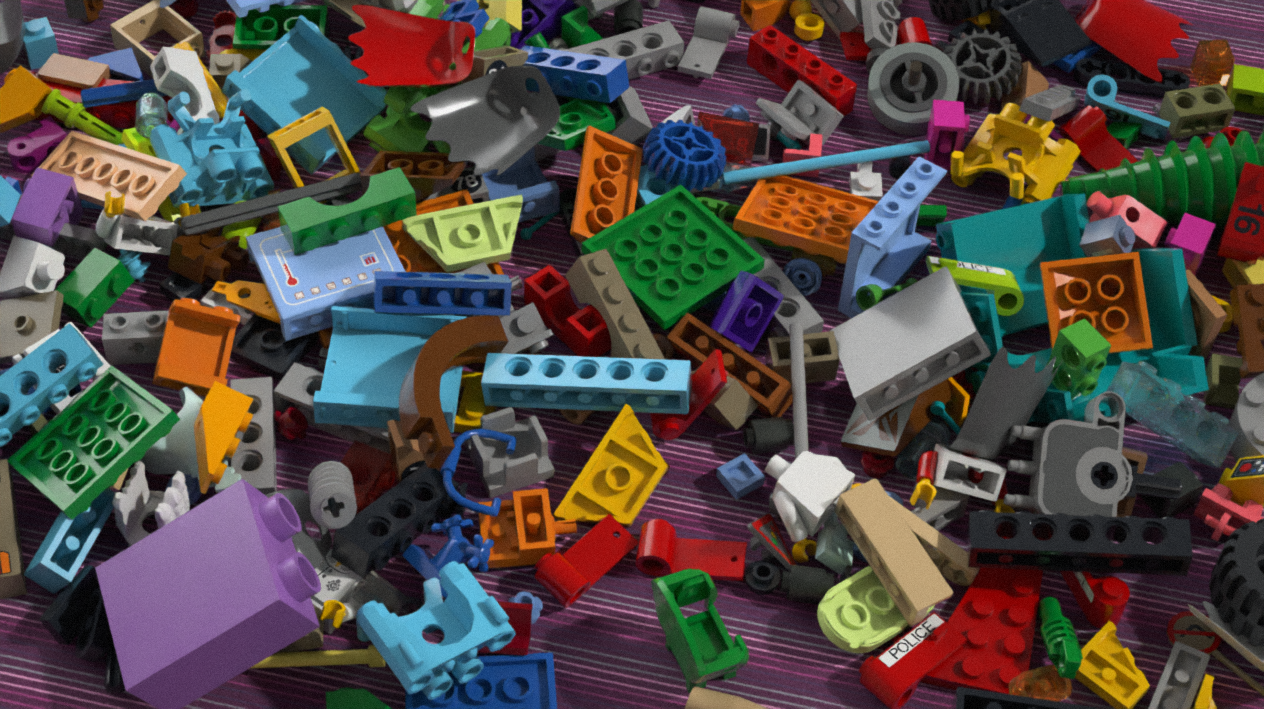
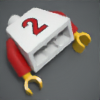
(961, 474)

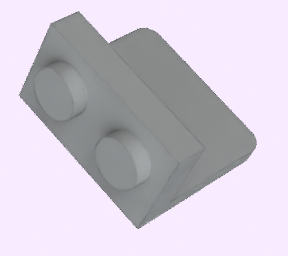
(802, 114)

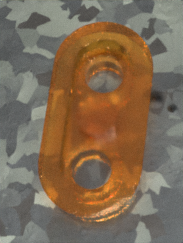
(1041, 684)

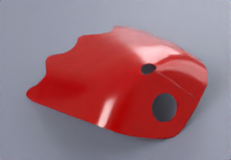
(1133, 31)
(411, 49)

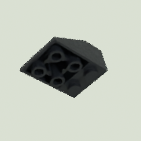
(1038, 28)

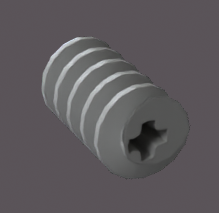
(332, 495)

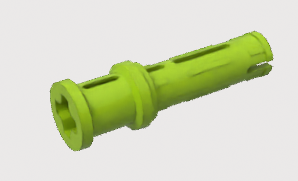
(75, 116)

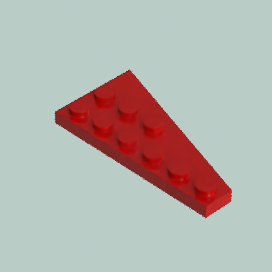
(999, 629)

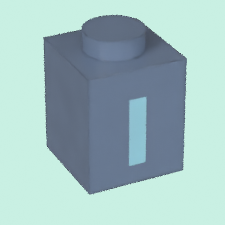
(1107, 237)

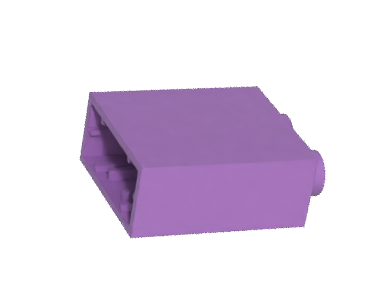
(208, 596)

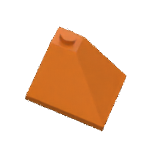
(1105, 293)

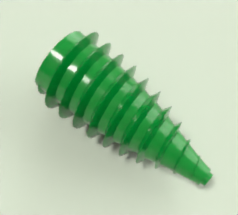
(1179, 182)

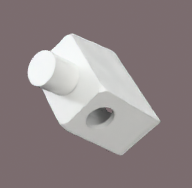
(30, 269)

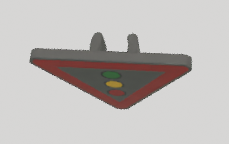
(767, 533)

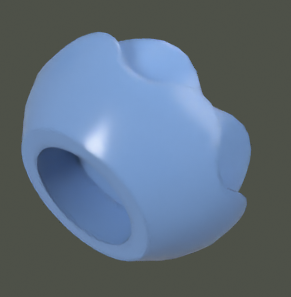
(812, 273)

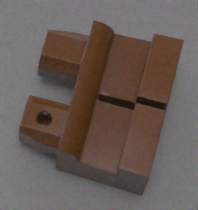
(207, 256)

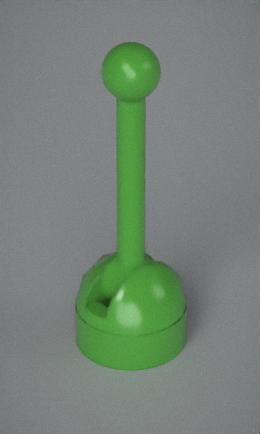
(876, 293)

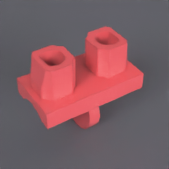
(1224, 514)

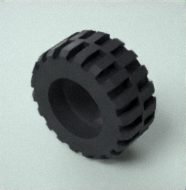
(1239, 582)

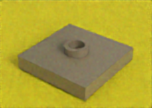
(27, 321)

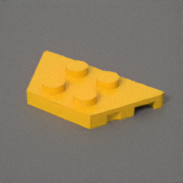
(616, 475)

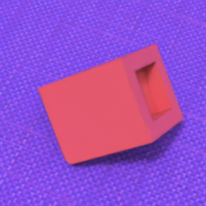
(814, 151)

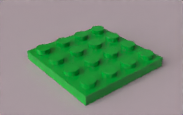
(675, 255)
(93, 441)

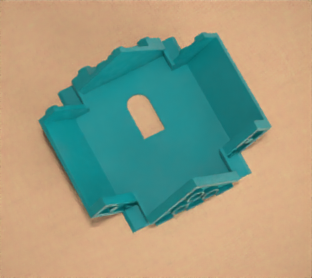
(1052, 231)

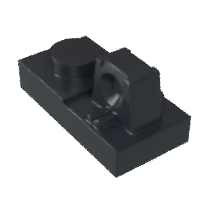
(66, 612)

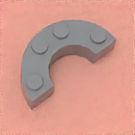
(1249, 420)

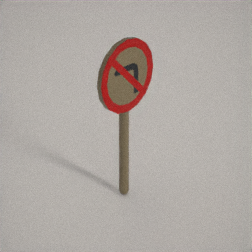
(1194, 633)

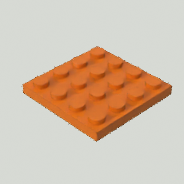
(802, 215)

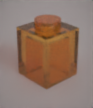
(1212, 62)

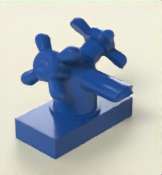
(455, 549)

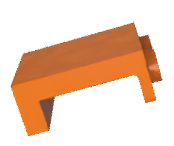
(195, 346)

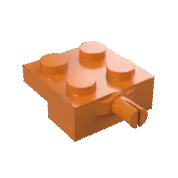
(522, 529)

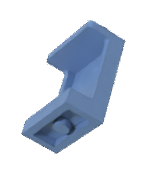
(526, 179)

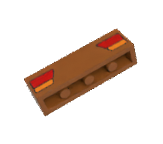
(696, 341)

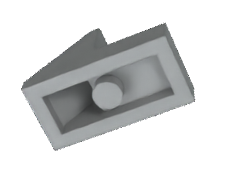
(945, 508)

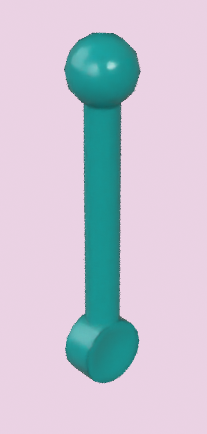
(526, 233)
(938, 409)

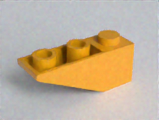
(21, 98)
(216, 429)

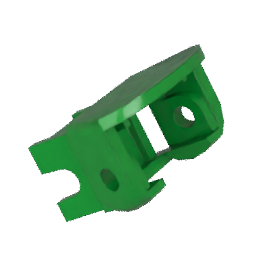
(701, 640)

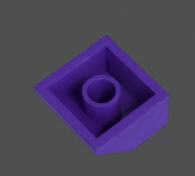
(746, 310)

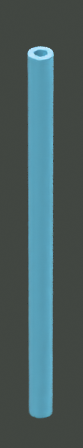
(825, 162)

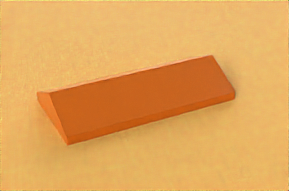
(605, 183)

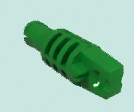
(1059, 638)

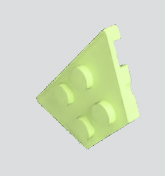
(467, 233)

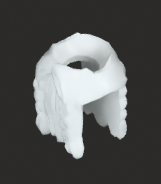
(138, 503)

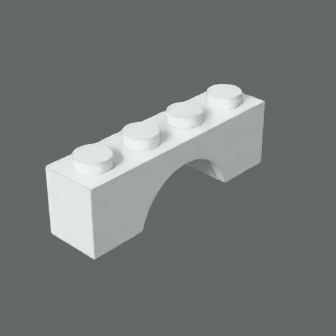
(181, 71)

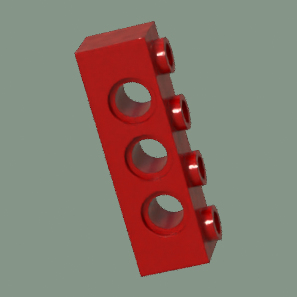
(787, 61)

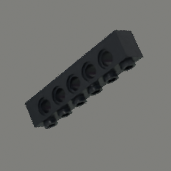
(1095, 554)

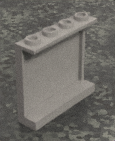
(908, 343)

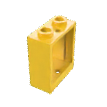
(304, 127)

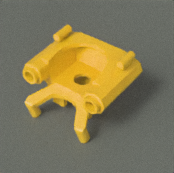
(1042, 161)

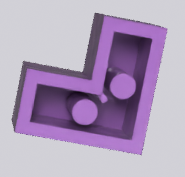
(46, 206)

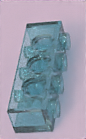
(1213, 435)

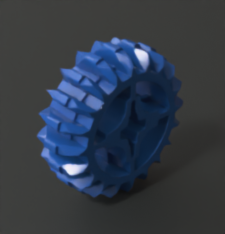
(684, 155)

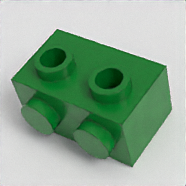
(93, 287)

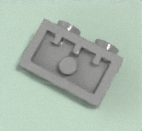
(525, 331)

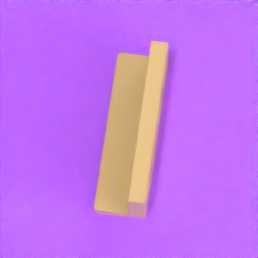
(892, 550)

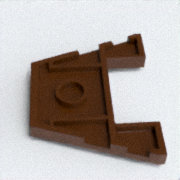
(1248, 316)

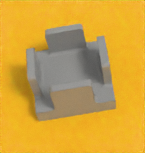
(507, 472)

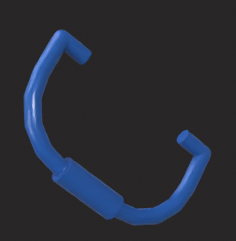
(449, 467)

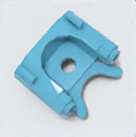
(216, 177)
(466, 619)

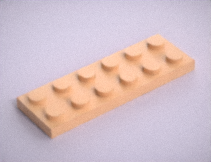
(113, 168)

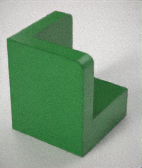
(576, 29)

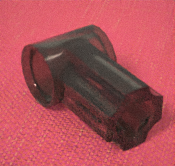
(376, 588)

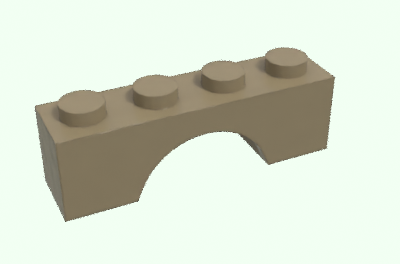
(599, 283)

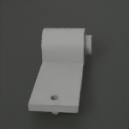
(709, 42)

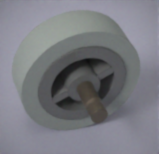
(907, 82)

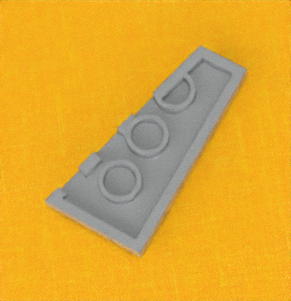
(879, 22)

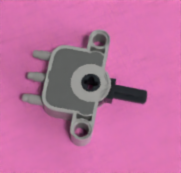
(1069, 456)

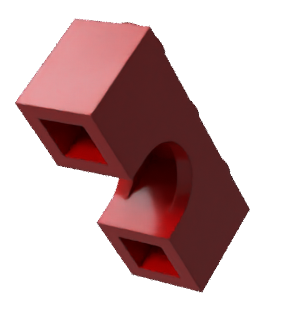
(579, 329)

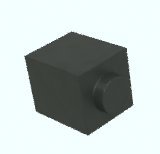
(1190, 491)

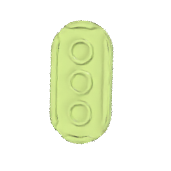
(860, 613)

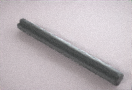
(269, 204)

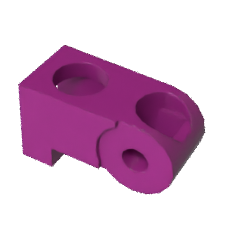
(32, 150)

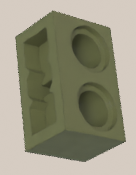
(1196, 110)

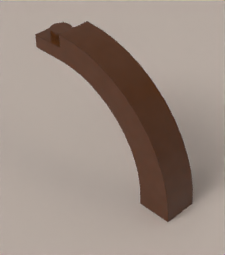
(419, 398)

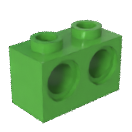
(1083, 358)

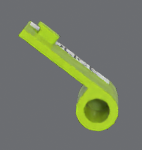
(993, 279)

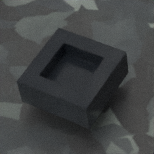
(180, 287)

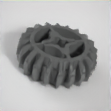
(985, 56)

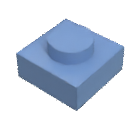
(740, 476)

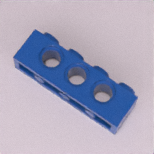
(578, 74)
(442, 293)

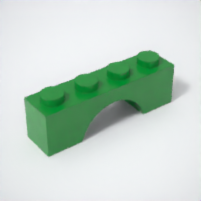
(314, 225)

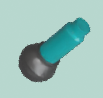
(776, 134)

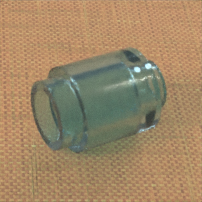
(150, 112)

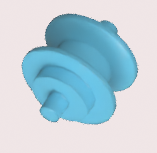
(133, 264)

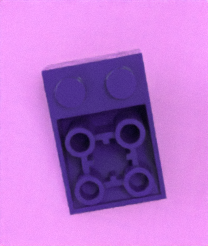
(542, 17)

